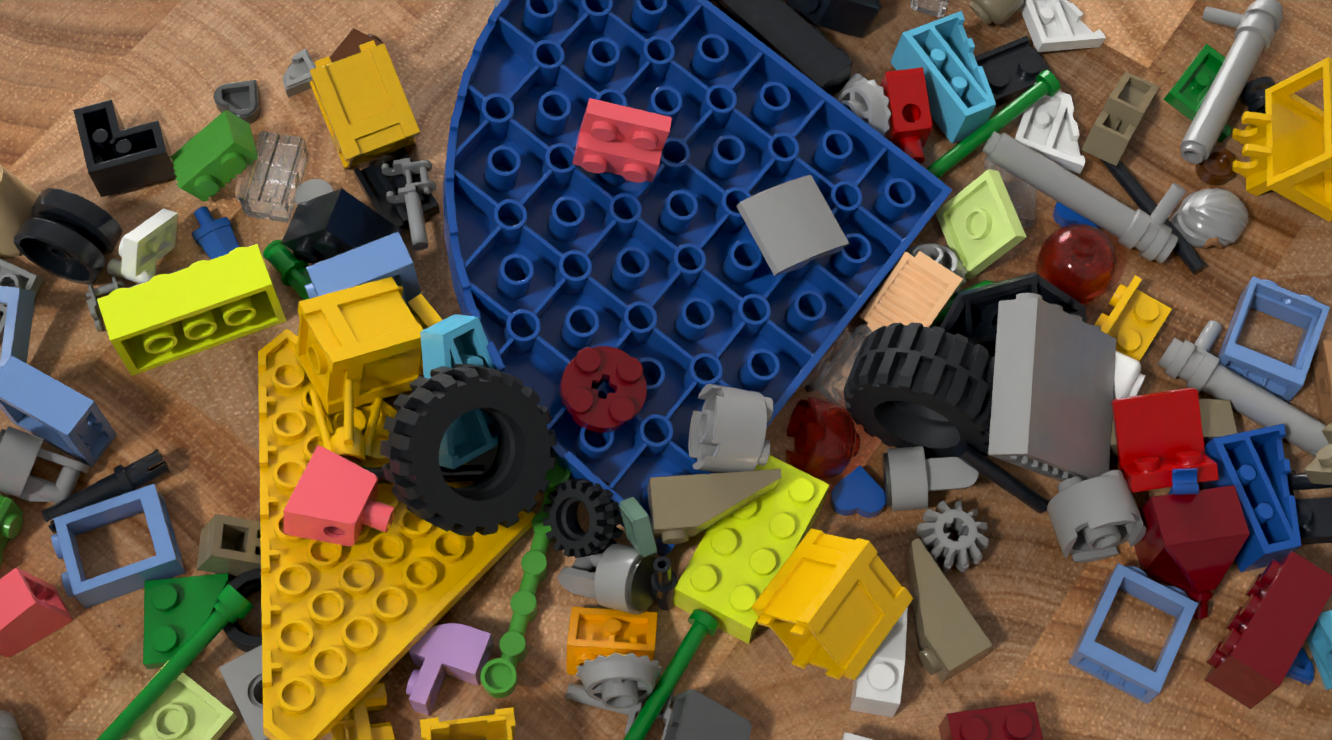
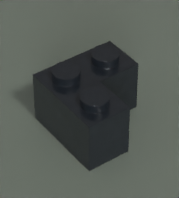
(119, 156)
(333, 226)

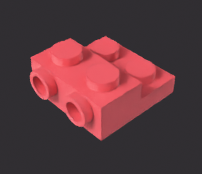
(621, 141)

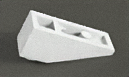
(881, 680)

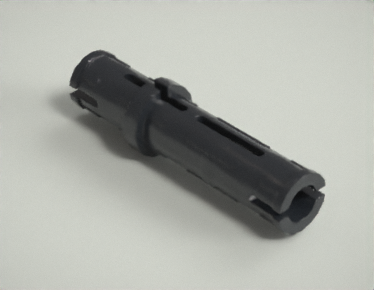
(120, 482)

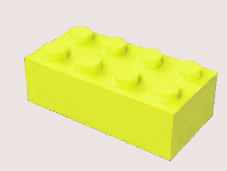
(191, 309)
(749, 549)

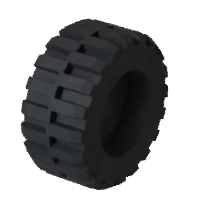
(922, 389)
(518, 465)

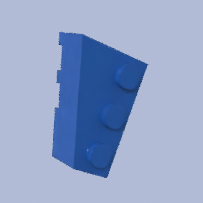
(1259, 471)

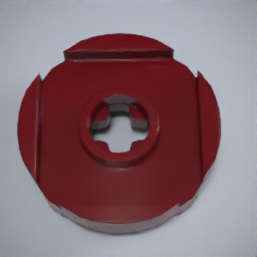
(582, 400)

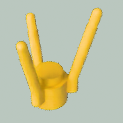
(347, 440)

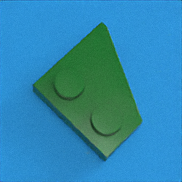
(1194, 84)
(175, 612)

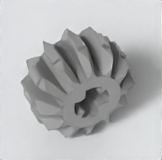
(969, 536)

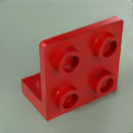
(1160, 435)

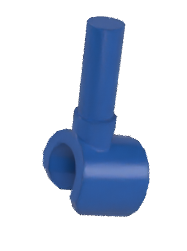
(1184, 482)

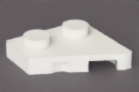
(1057, 26)
(1052, 131)

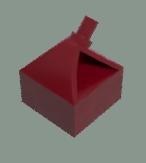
(1192, 540)

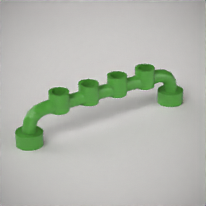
(500, 674)

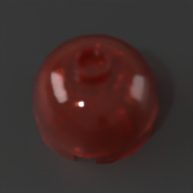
(1078, 261)
(822, 438)

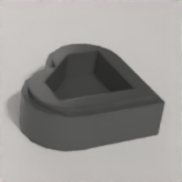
(240, 99)

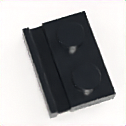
(1011, 69)
(376, 185)

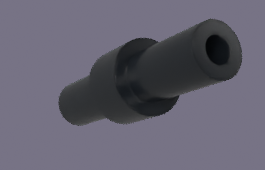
(663, 583)

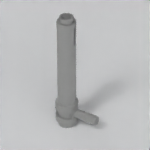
(1252, 37)
(1131, 227)
(1206, 374)

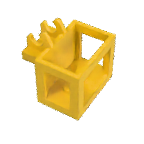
(1291, 143)

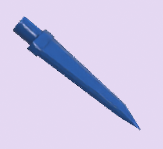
(214, 235)

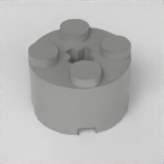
(730, 430)
(1095, 516)

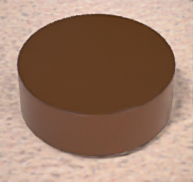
(1217, 167)

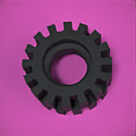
(565, 523)

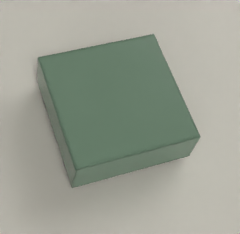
(637, 527)

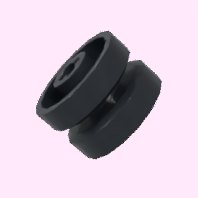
(68, 236)

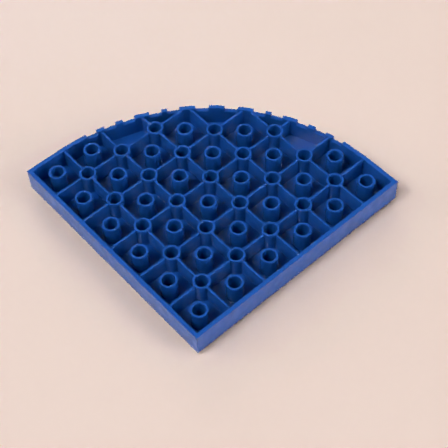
(668, 263)

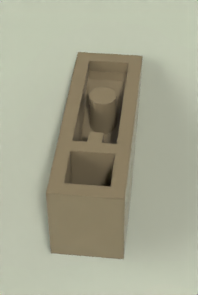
(693, 503)
(229, 546)
(943, 625)

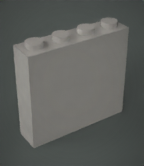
(1051, 390)

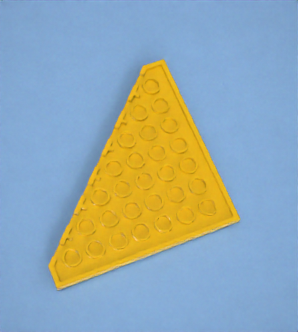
(335, 610)

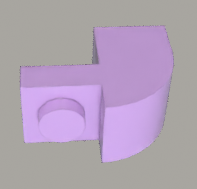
(448, 651)

